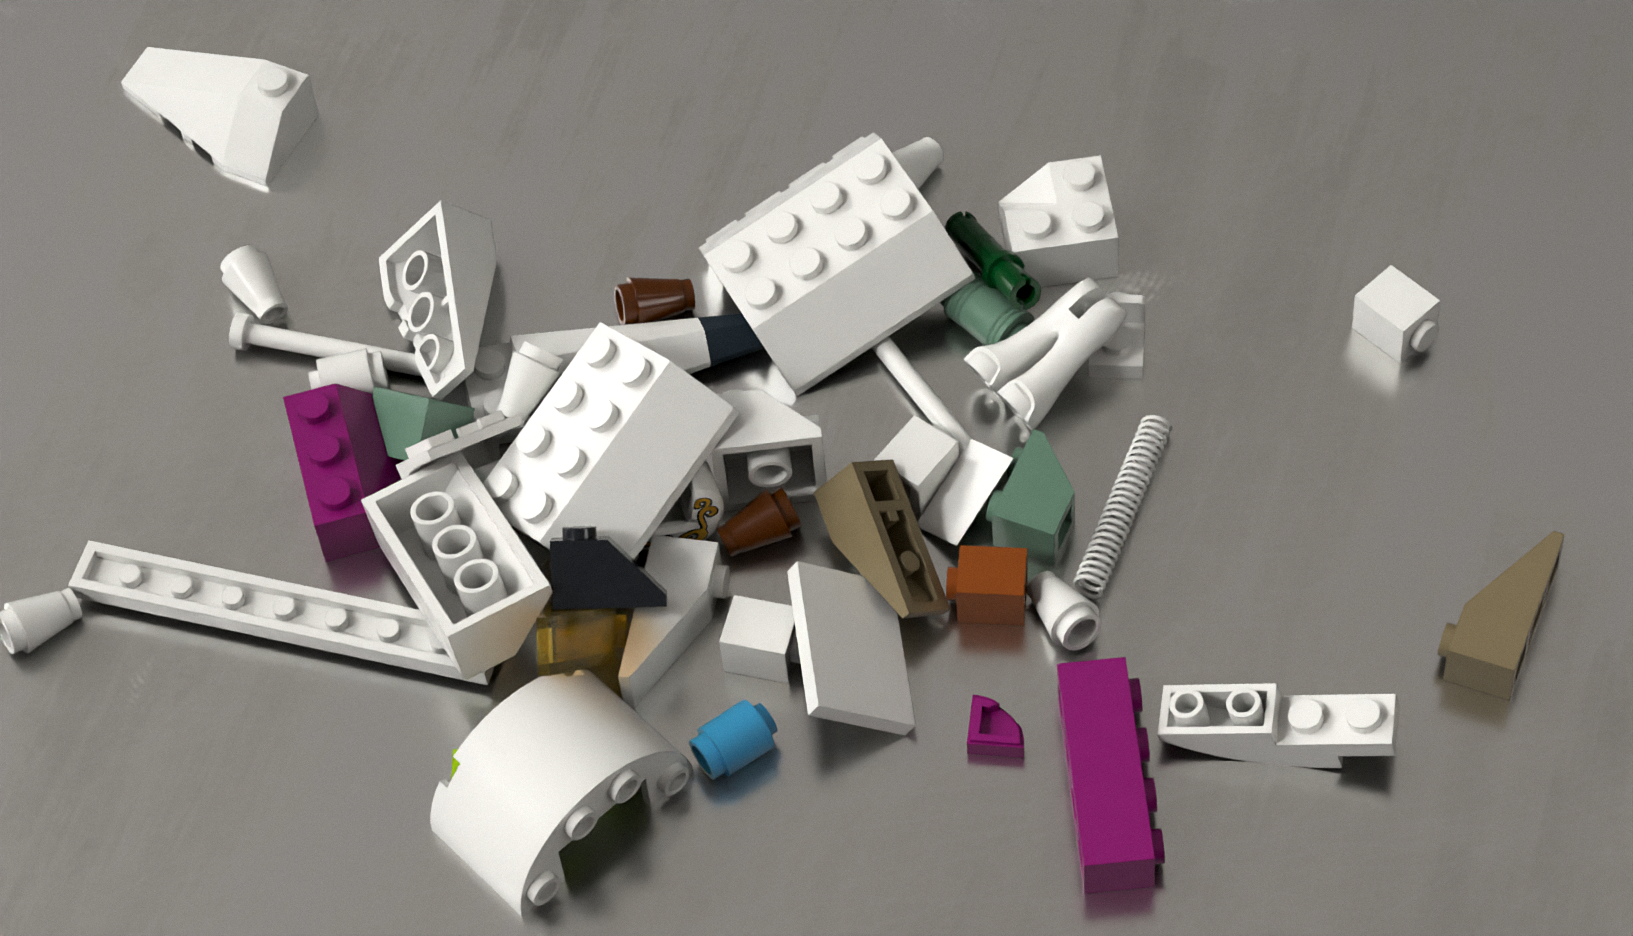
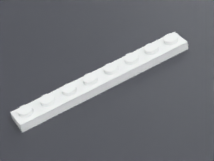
(262, 608)

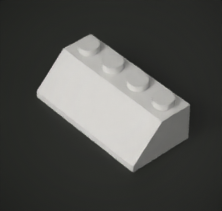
(459, 562)

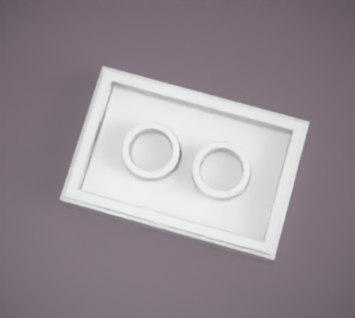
(849, 650)

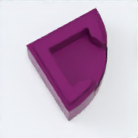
(993, 730)

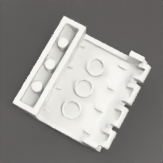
(836, 262)
(609, 445)

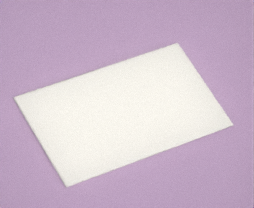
(964, 492)

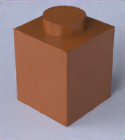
(989, 585)

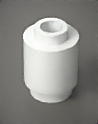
(351, 369)

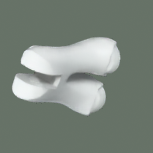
(1044, 356)

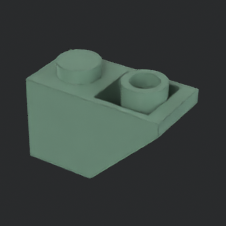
(1036, 503)

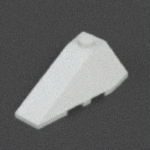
(231, 106)
(441, 289)

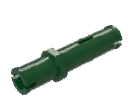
(1000, 267)

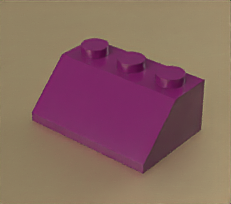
(340, 464)

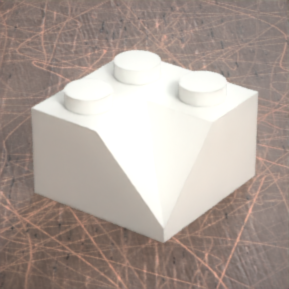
(1063, 223)
(767, 450)

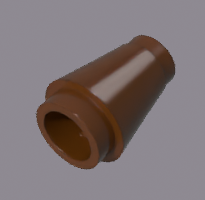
(652, 299)
(760, 523)

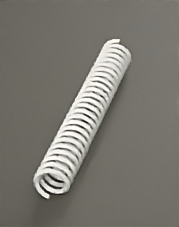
(1129, 495)

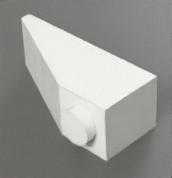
(659, 635)

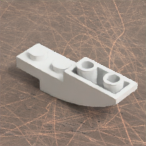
(1275, 728)

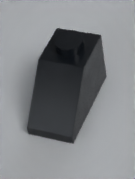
(598, 574)

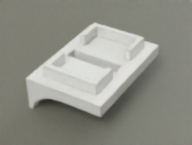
(476, 441)

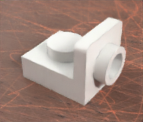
(1125, 352)

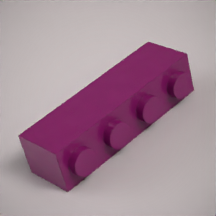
(1107, 775)

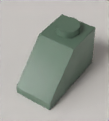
(413, 418)

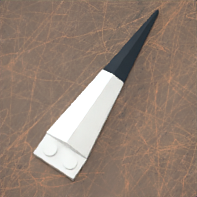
(686, 342)

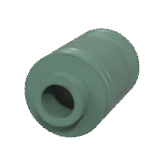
(985, 312)

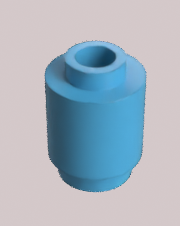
(733, 739)

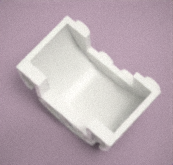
(543, 777)

